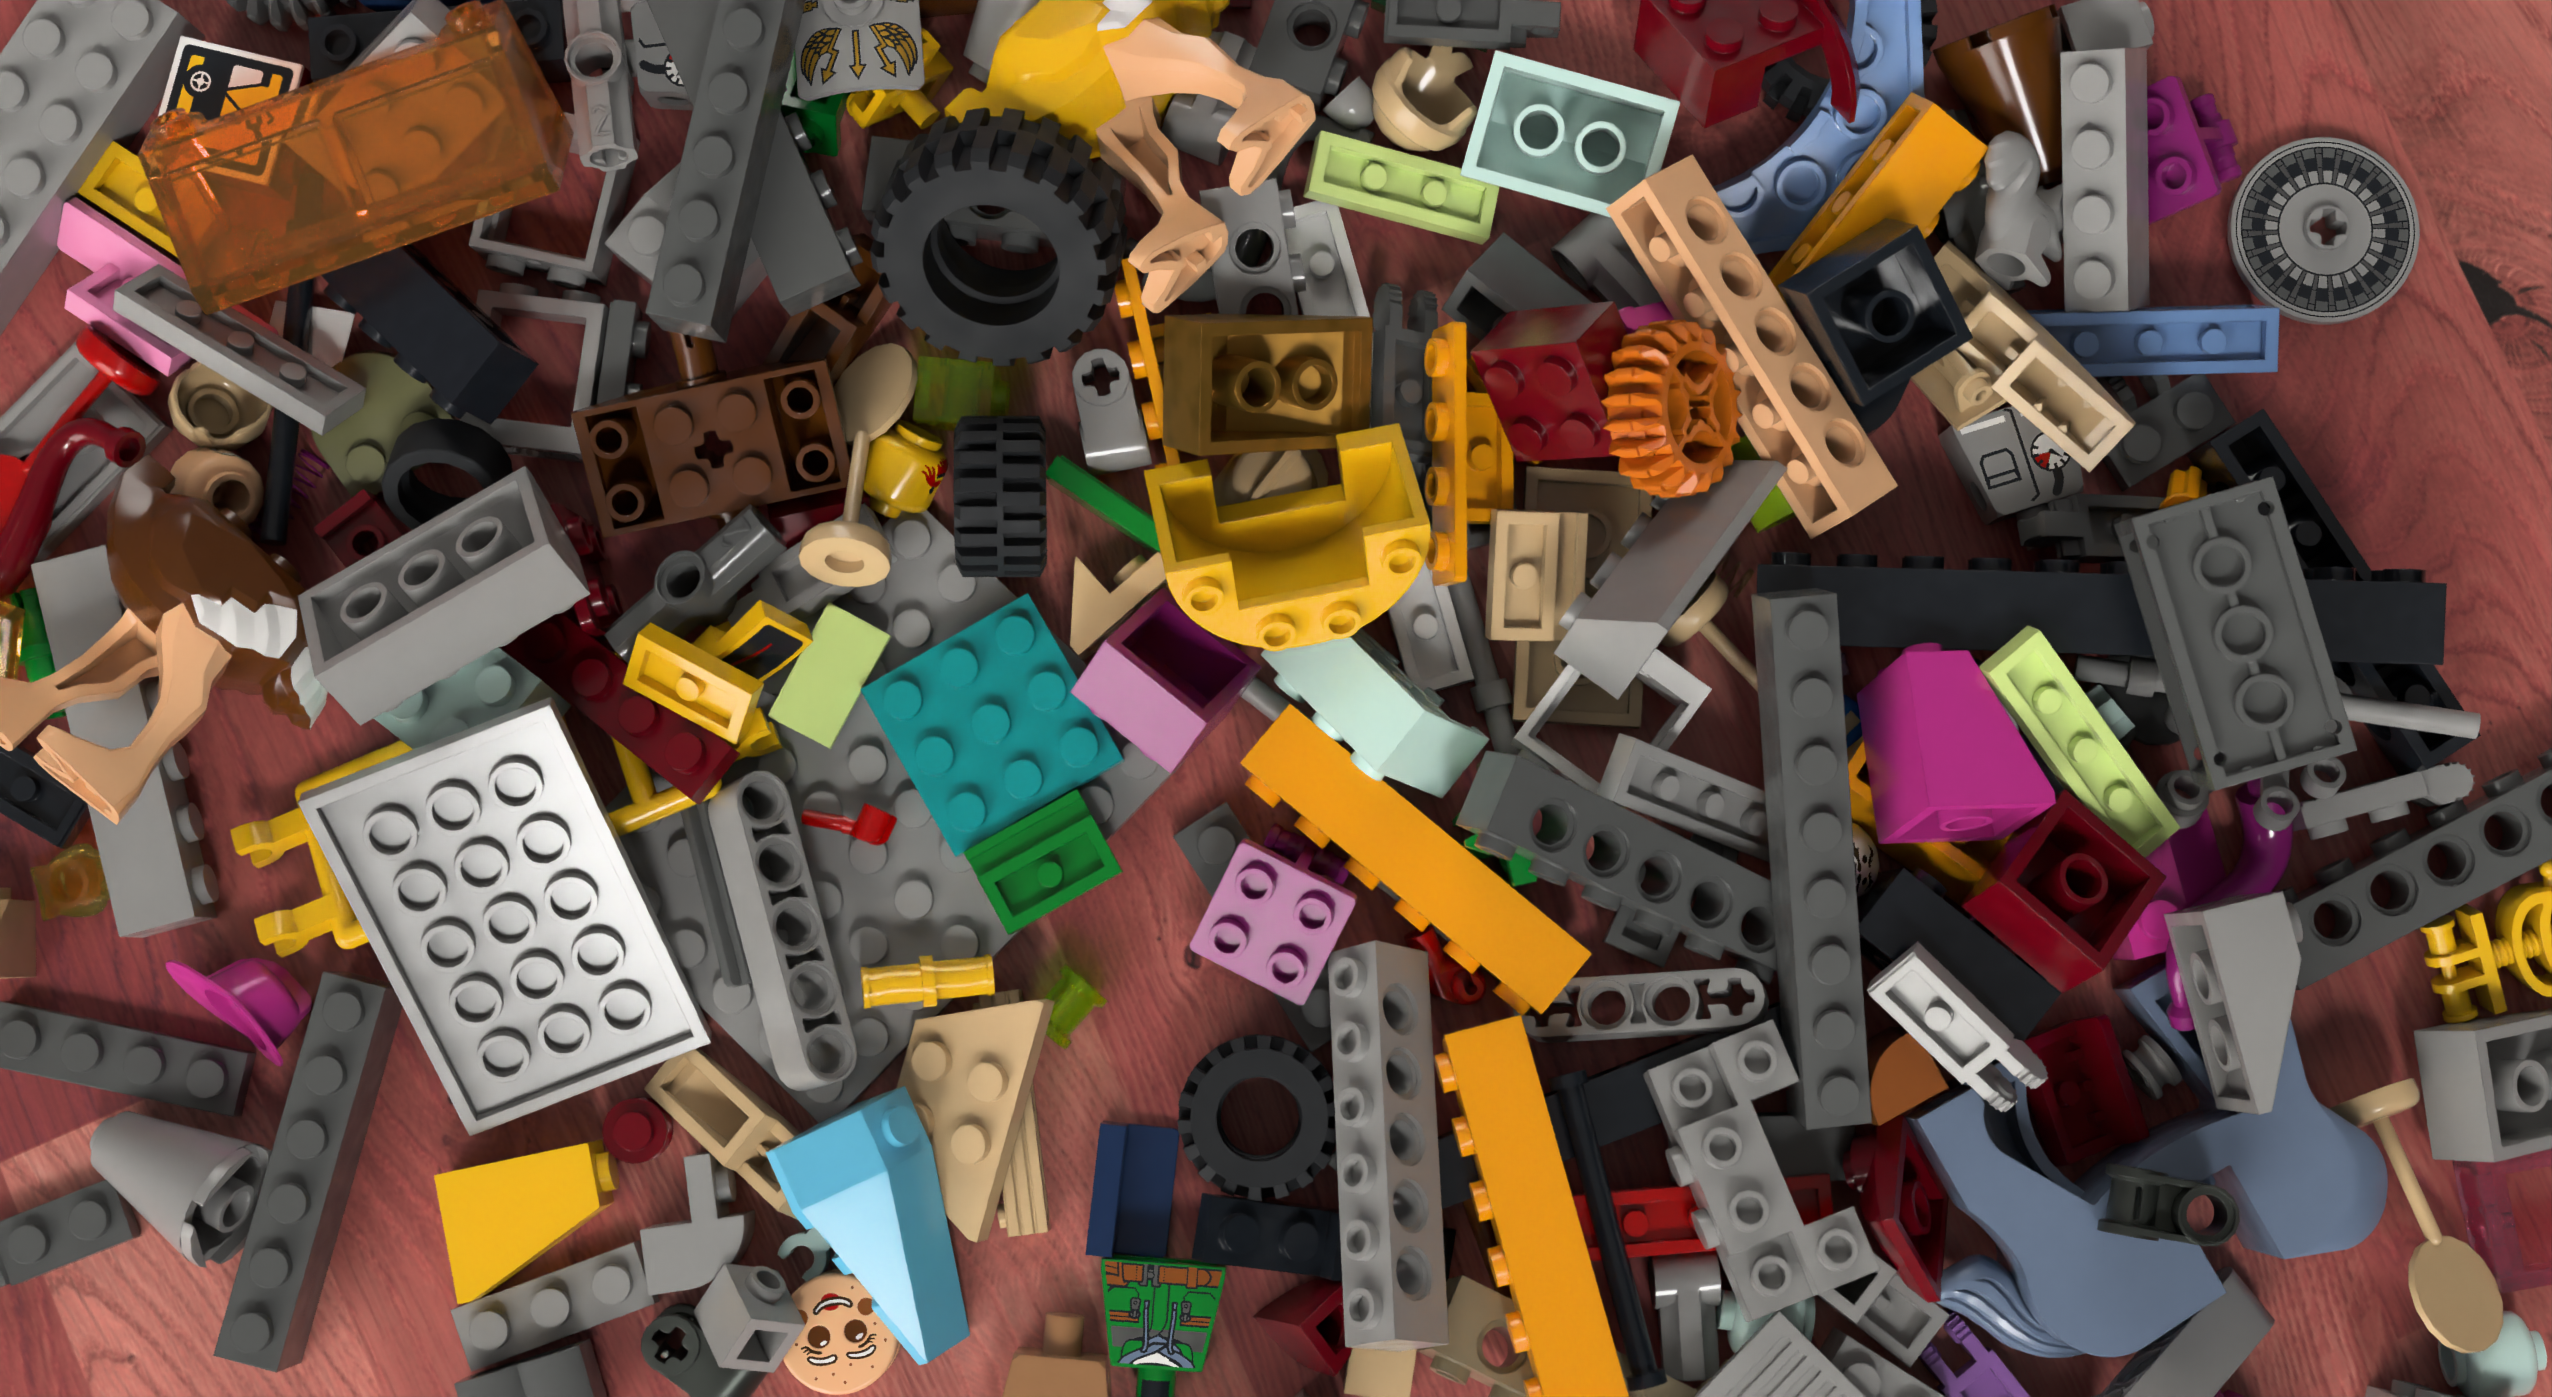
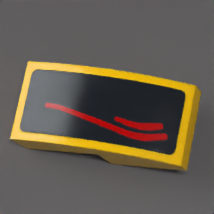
(759, 641)

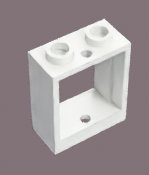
(1658, 673)

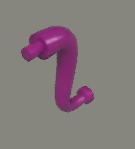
(2257, 871)

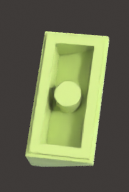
(829, 675)

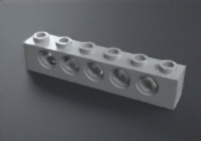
(1387, 1148)

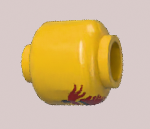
(904, 469)

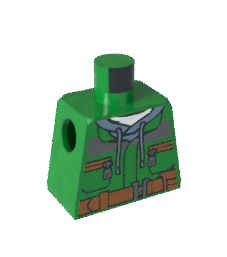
(1159, 1316)

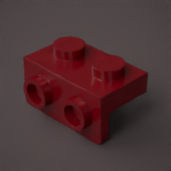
(2087, 1093)

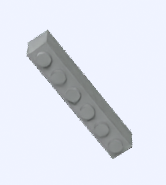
(154, 851)

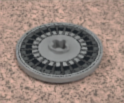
(2358, 199)

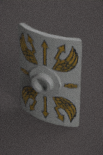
(858, 47)

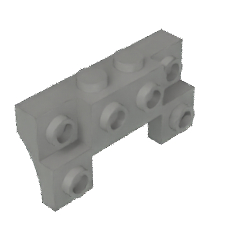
(1738, 1181)

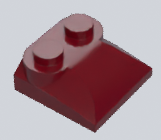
(1901, 1203)

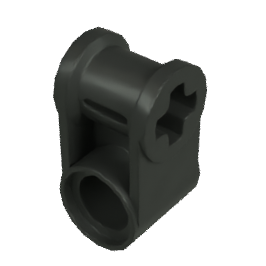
(2155, 1207)
(693, 1364)

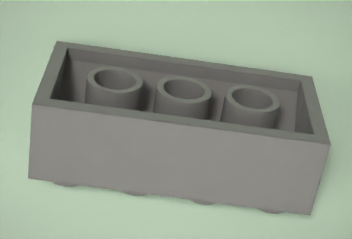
(1659, 575)
(440, 597)

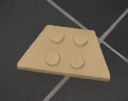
(970, 1091)

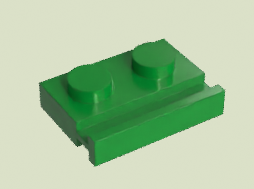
(1043, 862)

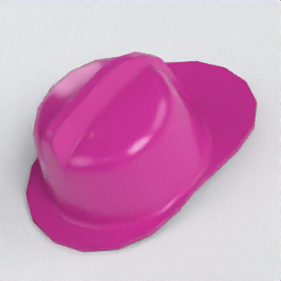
(251, 997)

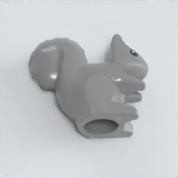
(2018, 216)

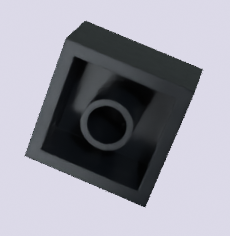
(1876, 310)

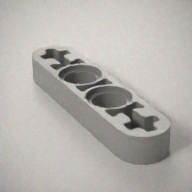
(1640, 1014)

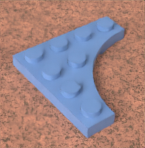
(1792, 184)

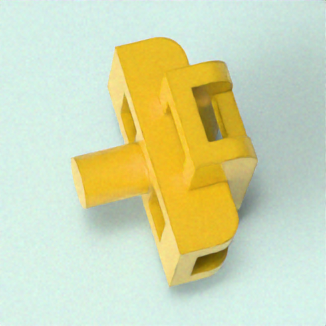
(878, 105)

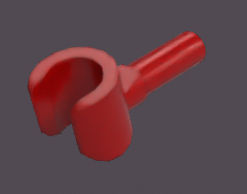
(870, 826)

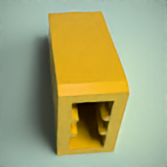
(518, 1209)

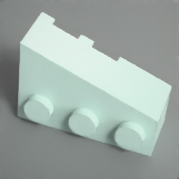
(1378, 712)

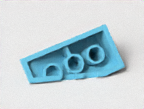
(879, 1204)

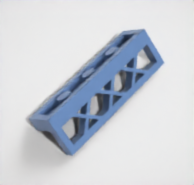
(2169, 339)

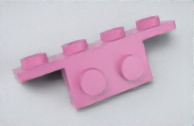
(115, 260)

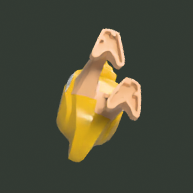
(1110, 79)

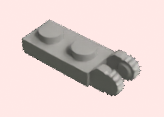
(2384, 799)
(1955, 1026)

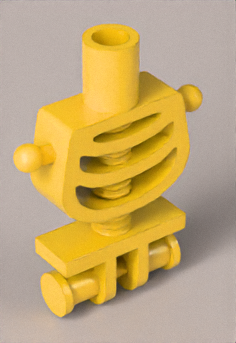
(2521, 904)

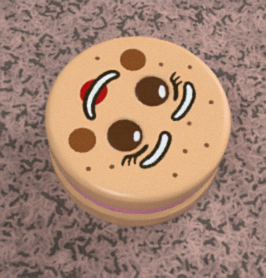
(842, 1337)

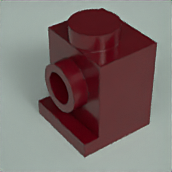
(356, 524)

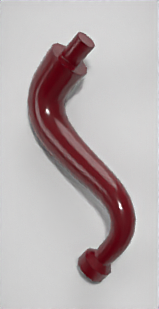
(38, 497)

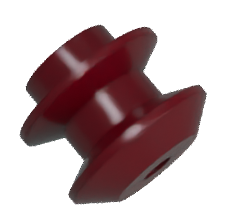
(637, 1130)

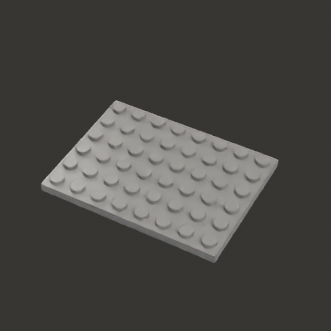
(874, 900)

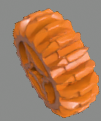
(1672, 408)

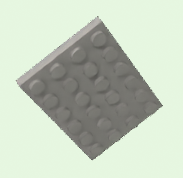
(507, 916)

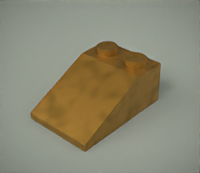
(1264, 381)

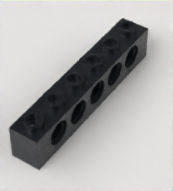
(2258, 451)

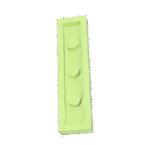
(2076, 740)

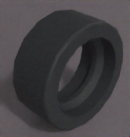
(438, 442)

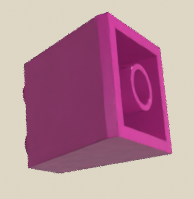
(1945, 753)

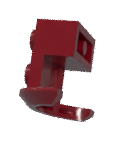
(1719, 49)

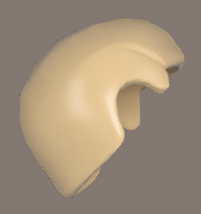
(215, 410)

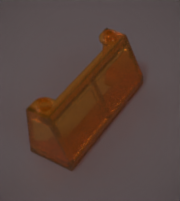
(358, 160)

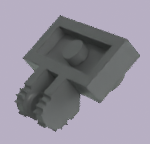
(2165, 426)

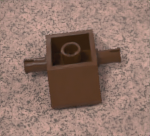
(650, 452)

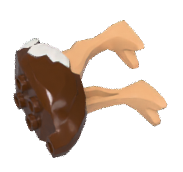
(197, 614)

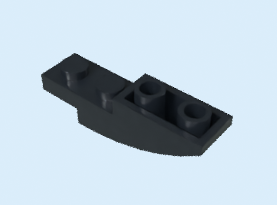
(1276, 1236)

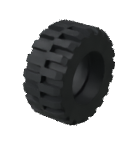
(1011, 167)

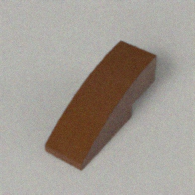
(837, 326)

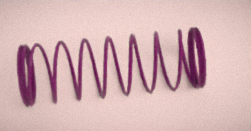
(307, 454)

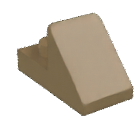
(1101, 613)

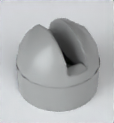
(1352, 106)

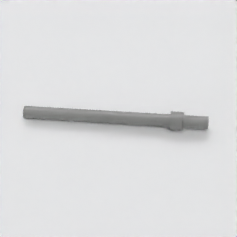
(2143, 678)
(1490, 692)

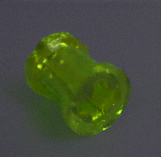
(1073, 1002)

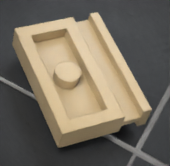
(1533, 572)

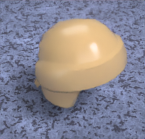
(1419, 101)

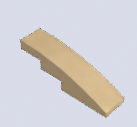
(2032, 366)

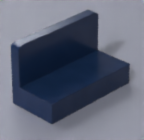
(1132, 1190)

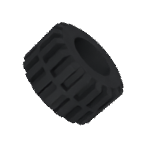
(1000, 496)
(1202, 1127)

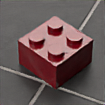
(1549, 378)
(2064, 892)

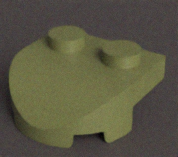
(392, 403)

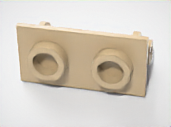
(1958, 389)

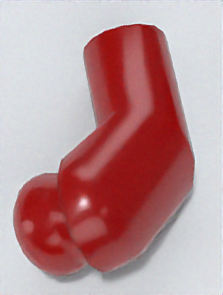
(1446, 975)

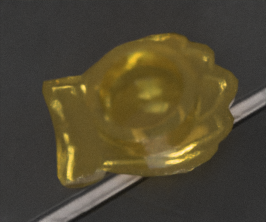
(71, 883)

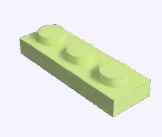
(1400, 188)

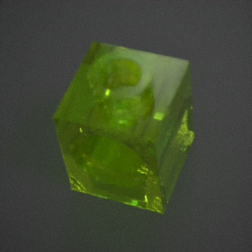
(957, 389)

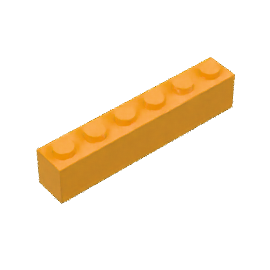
(1415, 860)
(1530, 1211)

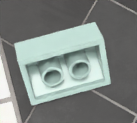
(1566, 134)

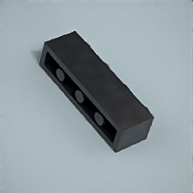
(434, 329)

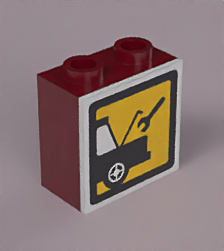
(226, 79)

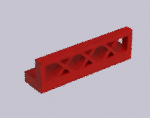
(1660, 1218)

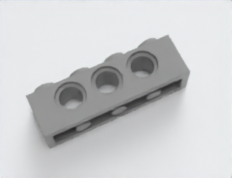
(1281, 273)

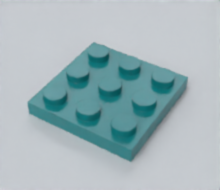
(991, 725)

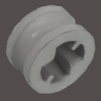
(2151, 1067)

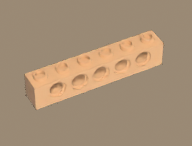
(1786, 394)

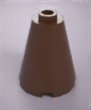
(2013, 82)

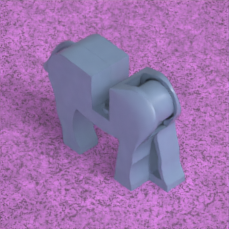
(2069, 1290)

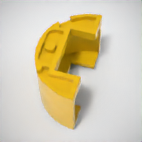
(1298, 561)

